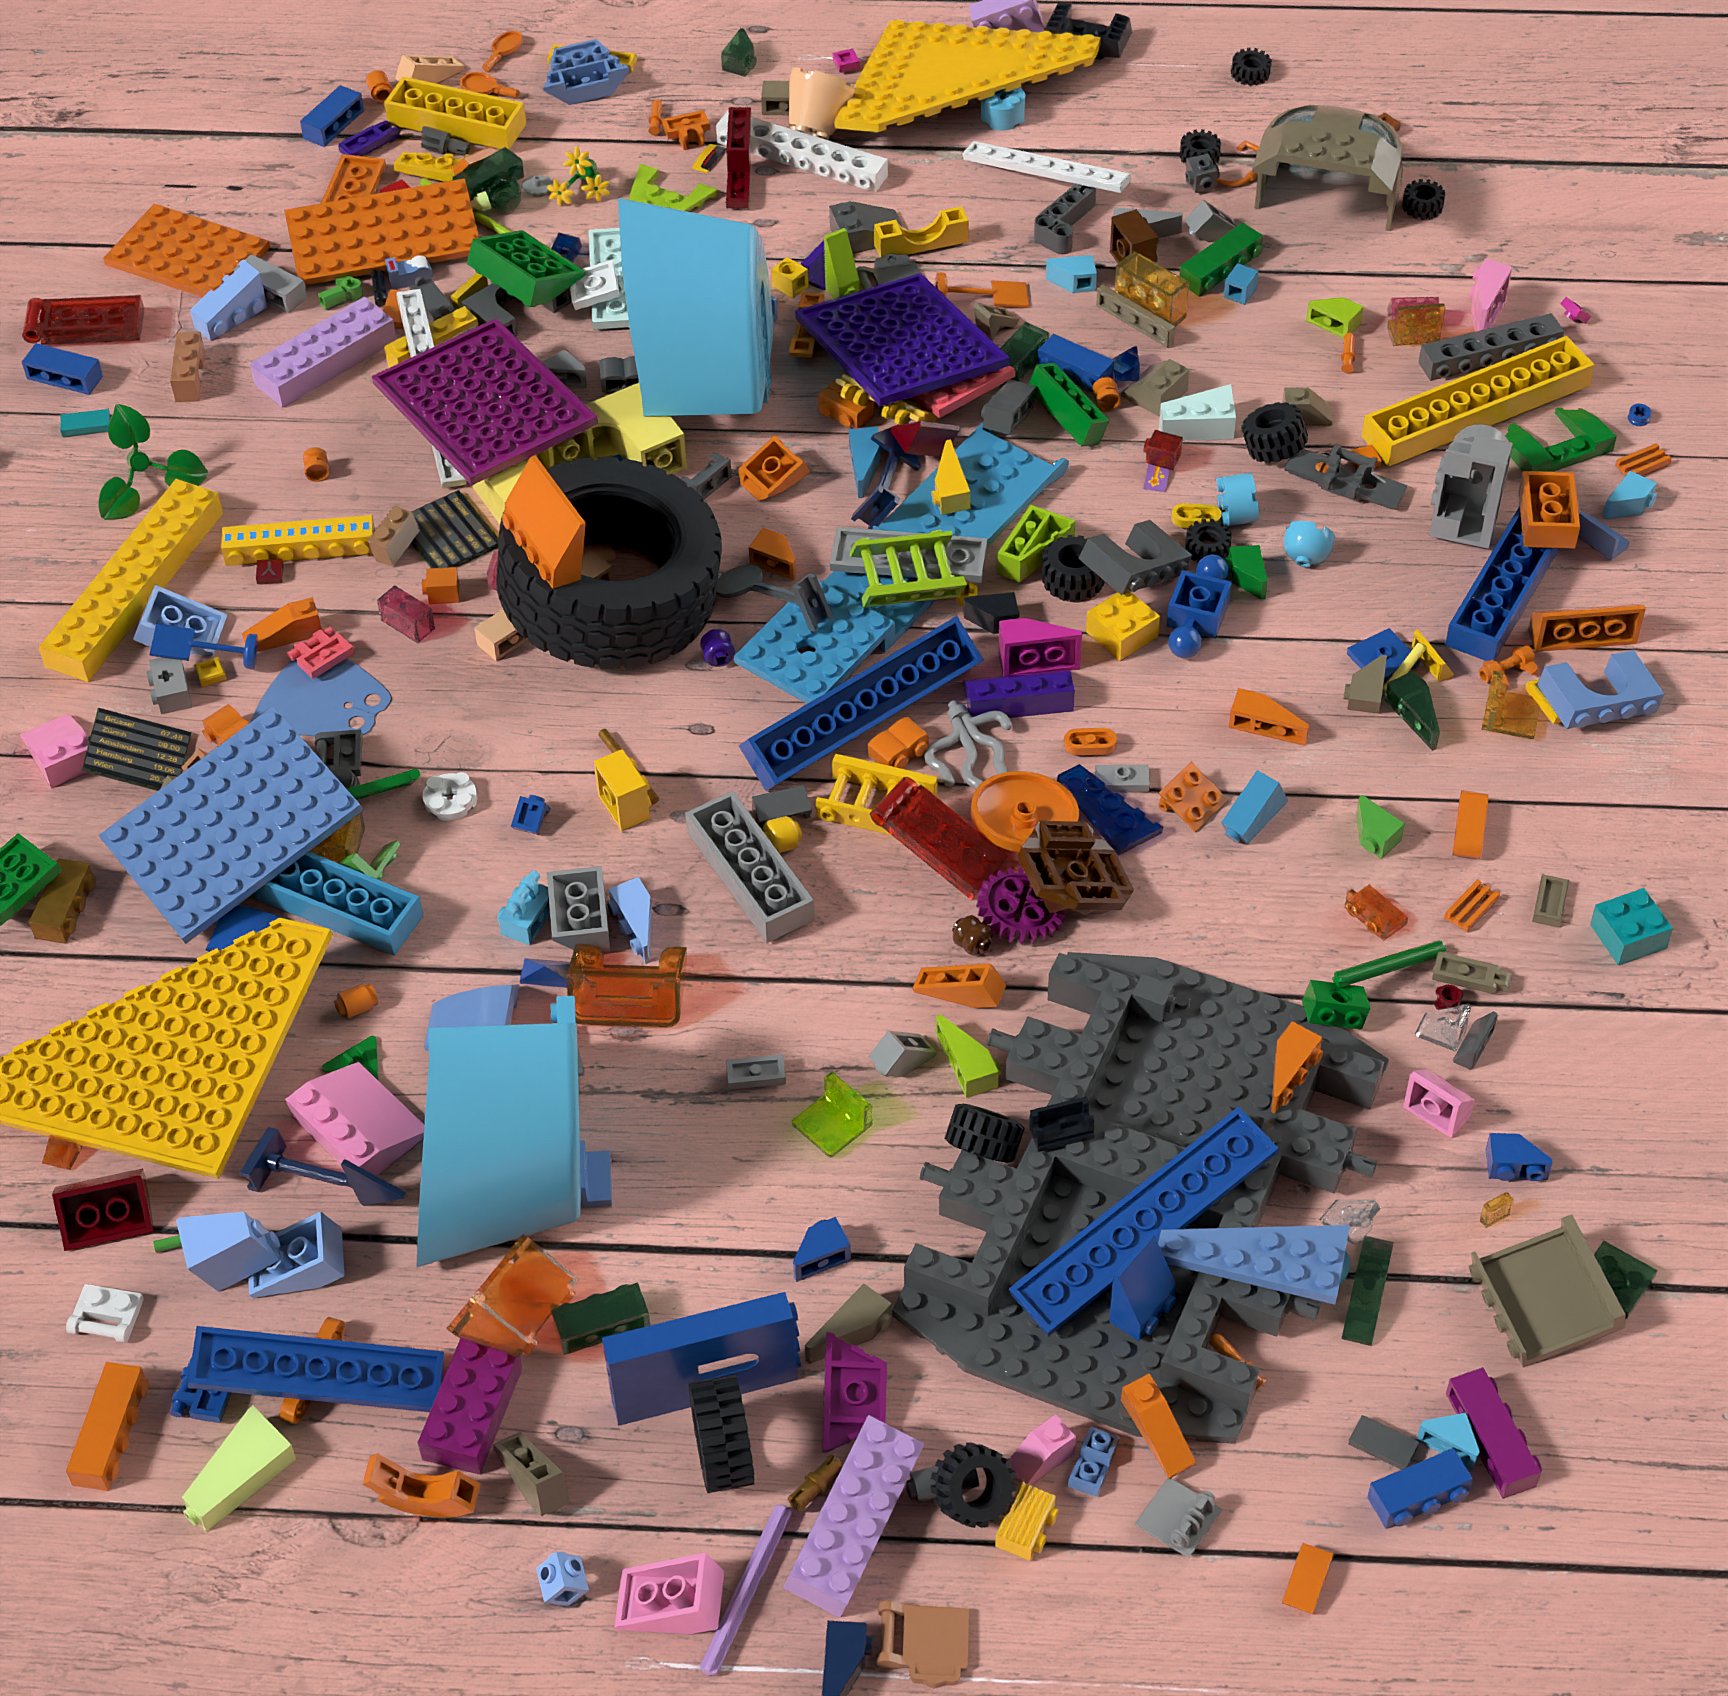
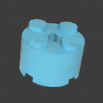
(1004, 109)
(1237, 499)

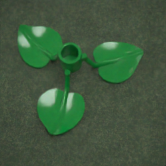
(127, 429)

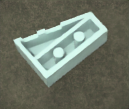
(1200, 415)

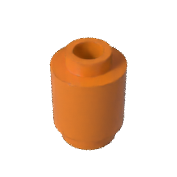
(378, 85)
(356, 1000)

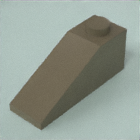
(854, 1323)
(533, 1473)

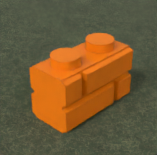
(843, 410)

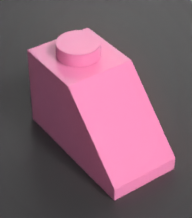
(1043, 1450)

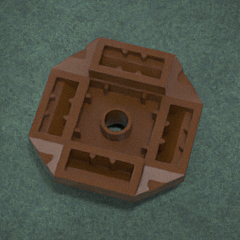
(1074, 869)

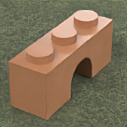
(187, 360)

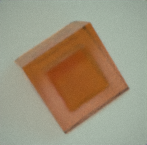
(61, 1152)

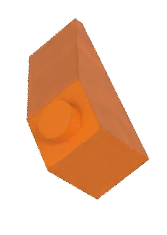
(287, 625)
(1265, 717)
(962, 984)
(1157, 1425)

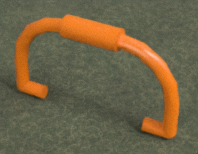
(1249, 177)

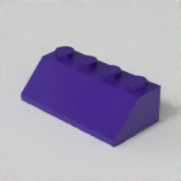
(1021, 694)

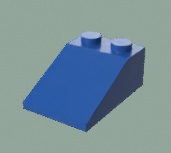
(1142, 1290)

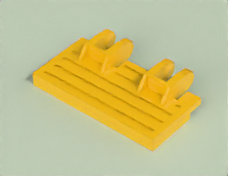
(901, 411)

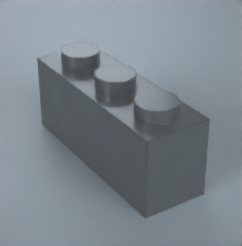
(1008, 406)

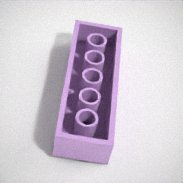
(323, 352)
(853, 1516)

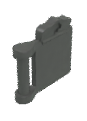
(887, 269)

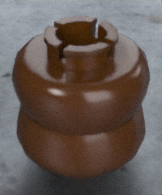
(972, 935)

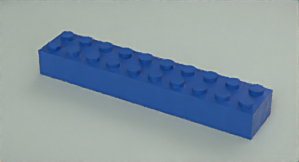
(860, 703)

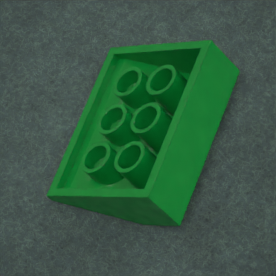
(523, 266)

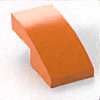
(1307, 1578)

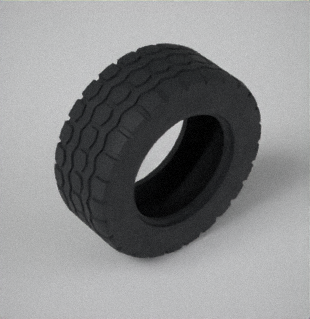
(626, 619)

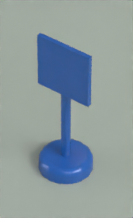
(177, 643)

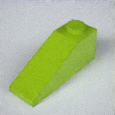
(840, 267)
(968, 1058)

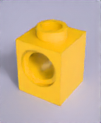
(789, 277)

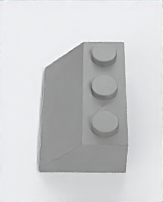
(578, 907)

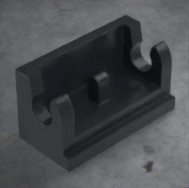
(1061, 1124)

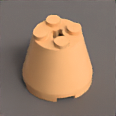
(816, 101)

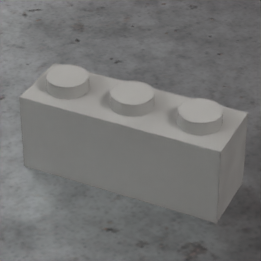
(279, 286)

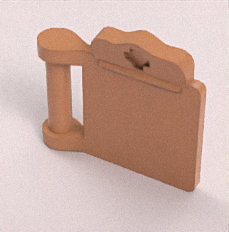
(932, 1642)

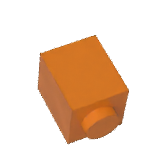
(441, 585)

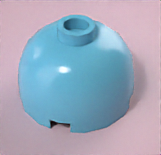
(1307, 543)

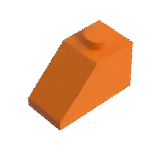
(772, 553)

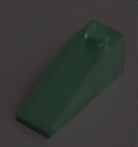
(1413, 703)

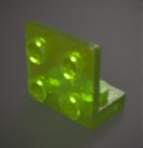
(835, 1117)

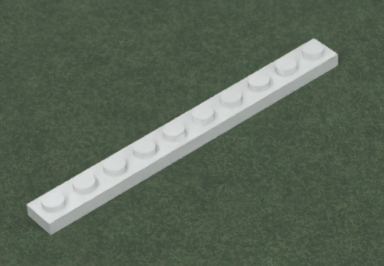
(420, 340)

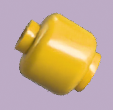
(783, 833)

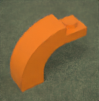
(421, 1494)

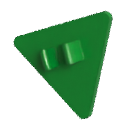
(363, 1052)

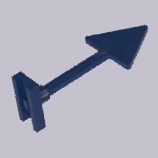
(882, 500)
(268, 1157)

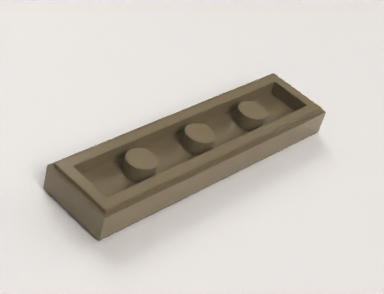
(1135, 316)

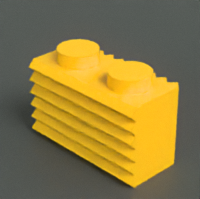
(1026, 1522)

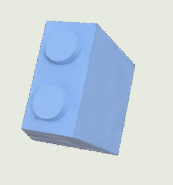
(226, 1247)

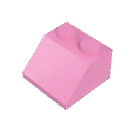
(1437, 1102)

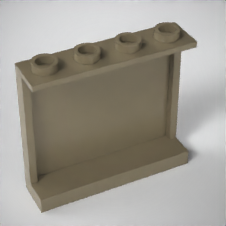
(1548, 1294)

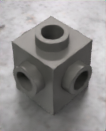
(1201, 173)

